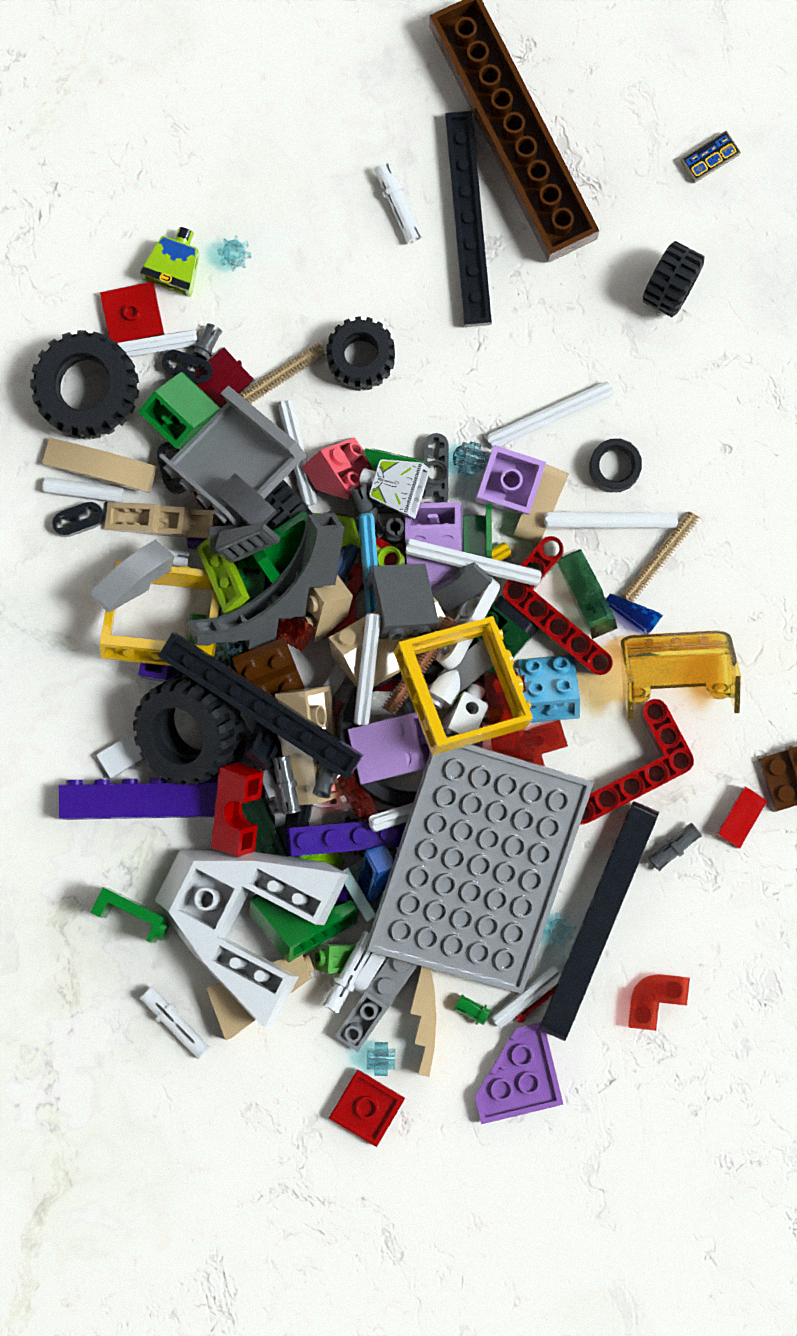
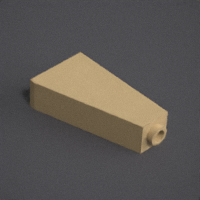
(233, 1016)

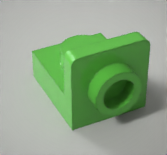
(332, 957)

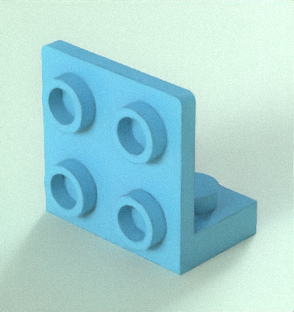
(551, 688)

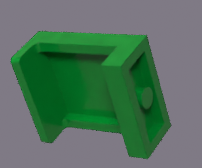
(277, 557)
(109, 897)

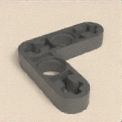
(440, 486)

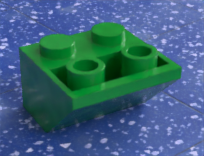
(178, 410)

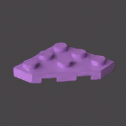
(521, 1078)

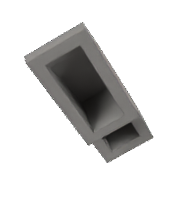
(133, 576)

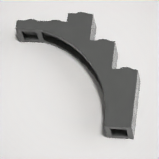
(257, 621)

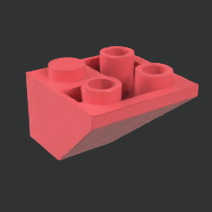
(337, 468)

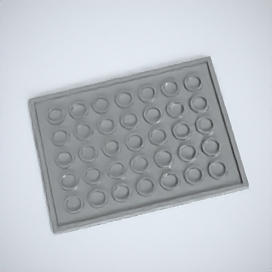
(479, 866)

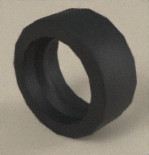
(615, 444)

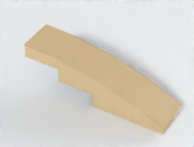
(99, 465)
(159, 520)
(425, 1006)

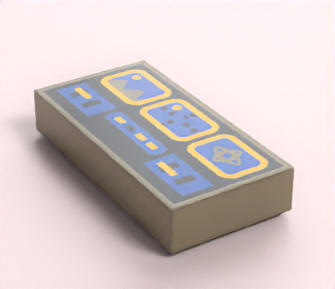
(710, 156)

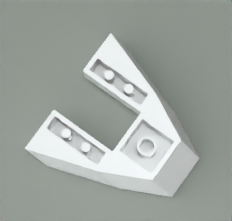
(206, 896)

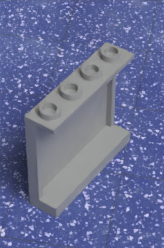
(234, 442)

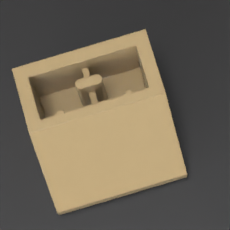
(327, 608)

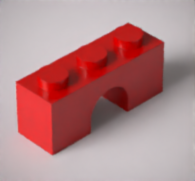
(231, 830)

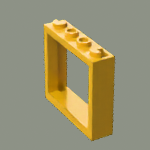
(147, 650)
(421, 698)

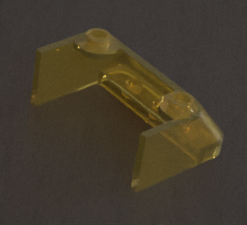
(679, 662)

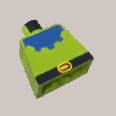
(173, 263)

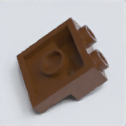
(270, 667)
(781, 778)

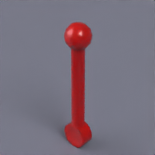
(521, 1018)

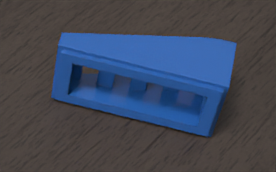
(375, 872)

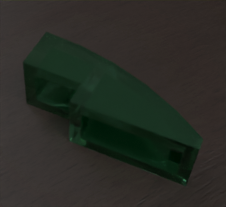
(587, 594)

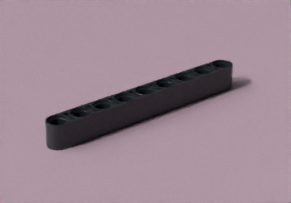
(598, 921)

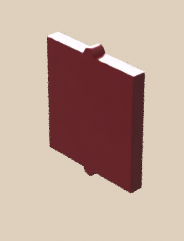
(226, 373)

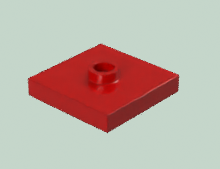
(132, 312)
(367, 1108)

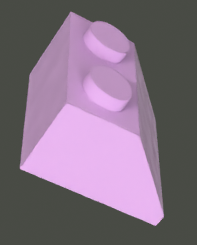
(510, 481)

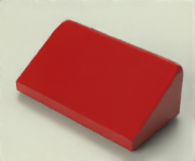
(741, 817)

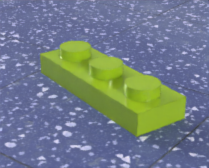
(224, 579)

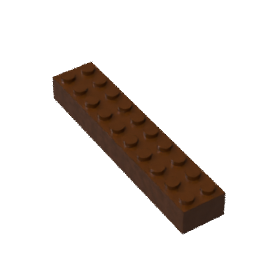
(513, 128)

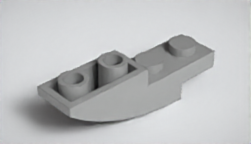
(375, 1002)

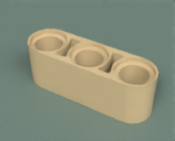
(532, 526)

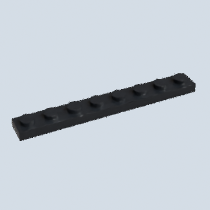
(468, 219)
(260, 705)

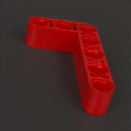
(551, 613)
(641, 775)

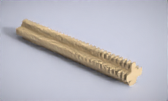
(283, 373)
(660, 556)

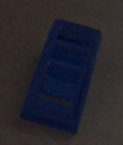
(638, 615)

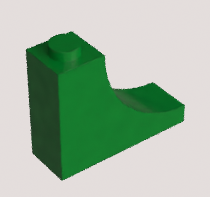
(294, 934)

